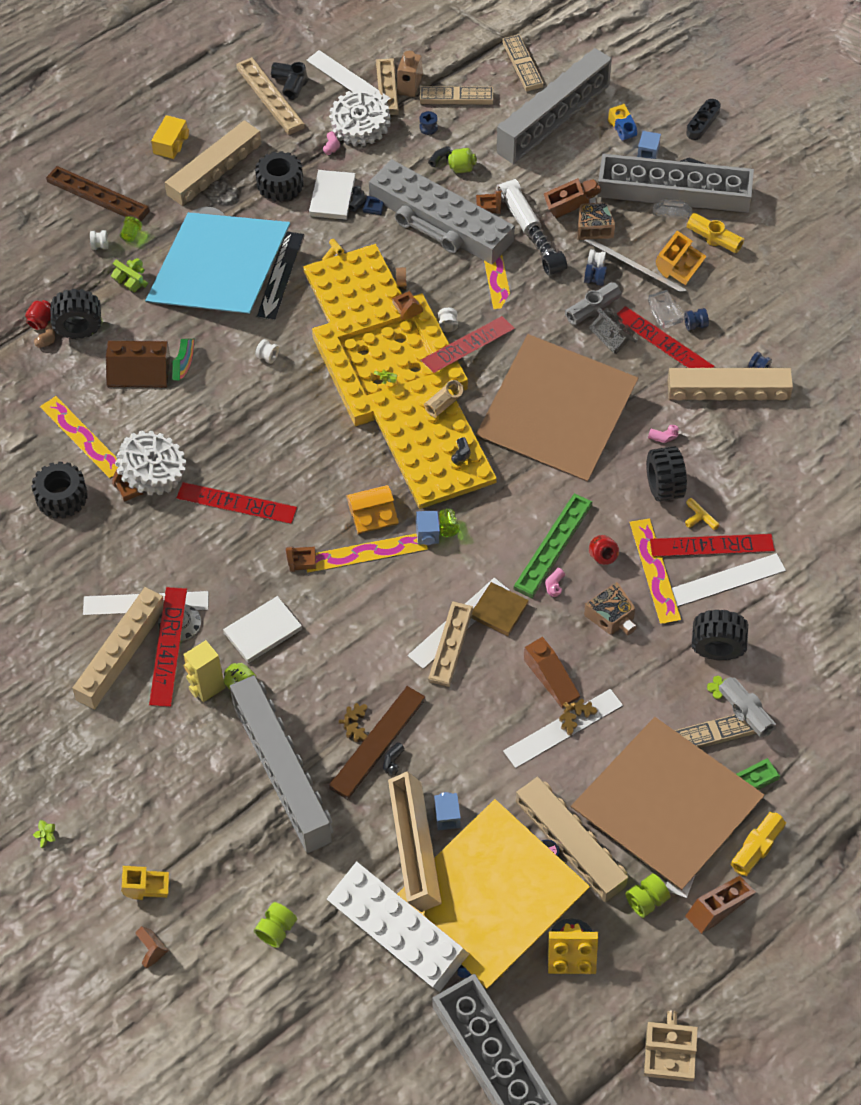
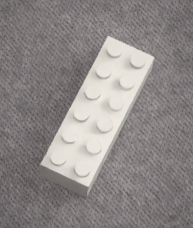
(398, 926)

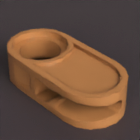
(401, 277)

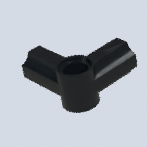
(294, 74)

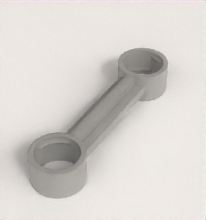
(450, 241)

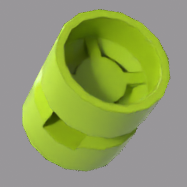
(645, 897)
(274, 926)

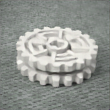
(360, 117)
(150, 462)

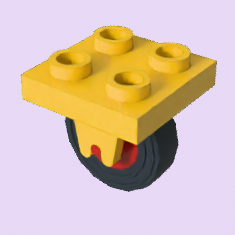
(572, 948)

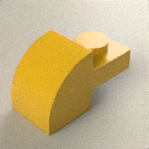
(140, 883)

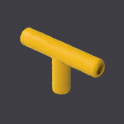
(335, 249)
(700, 515)

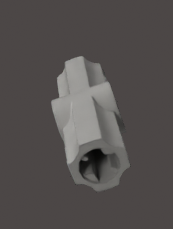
(592, 300)
(747, 707)

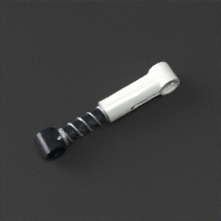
(512, 195)

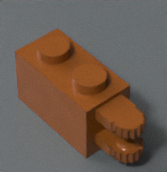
(570, 196)

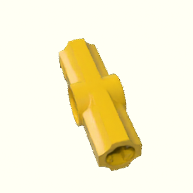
(715, 233)
(758, 844)

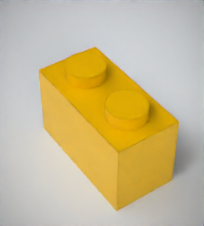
(170, 137)

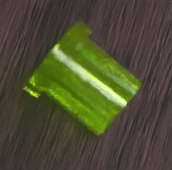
(130, 228)
(448, 524)

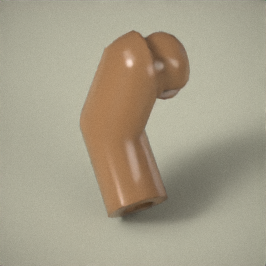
(46, 338)

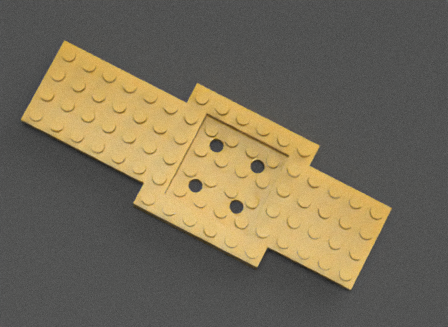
(358, 304)

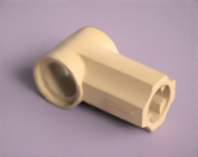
(443, 398)

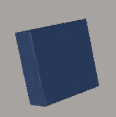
(373, 206)

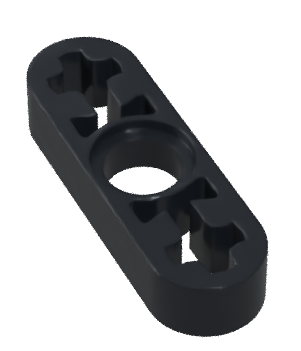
(691, 131)

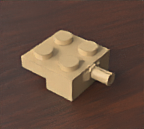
(670, 1050)

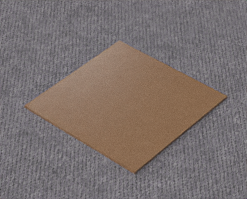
(557, 407)
(667, 802)

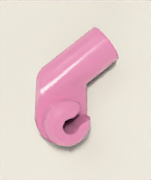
(333, 143)
(666, 436)
(552, 584)

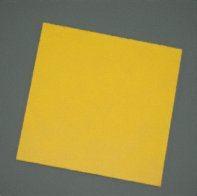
(499, 891)

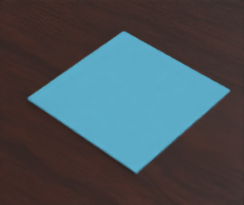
(218, 262)

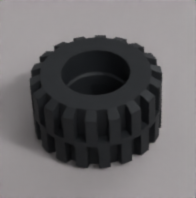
(279, 176)
(75, 314)
(666, 473)
(60, 503)
(720, 635)

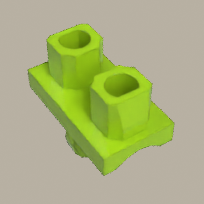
(135, 280)

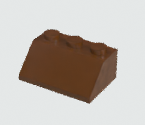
(137, 364)

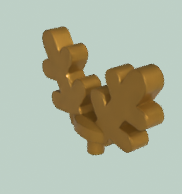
(569, 725)
(359, 734)

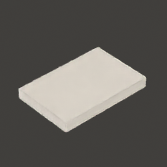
(332, 194)
(262, 629)

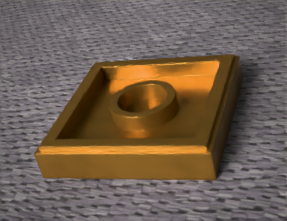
(499, 608)

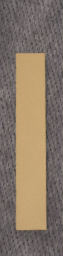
(270, 96)

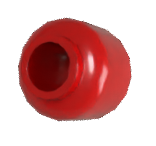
(39, 314)
(603, 549)

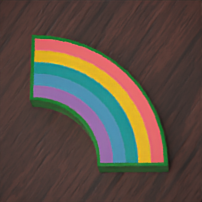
(184, 358)

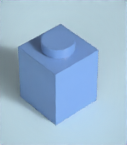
(649, 145)
(427, 527)
(447, 811)

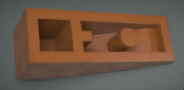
(550, 671)
(719, 903)

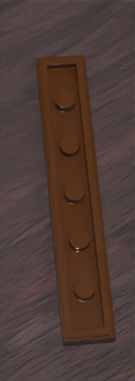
(97, 193)
(377, 742)

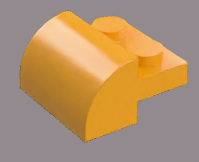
(679, 258)
(372, 509)

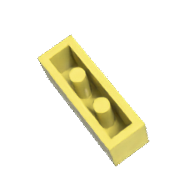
(203, 671)

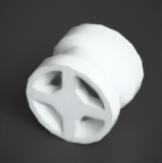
(99, 240)
(596, 258)
(448, 319)
(267, 351)

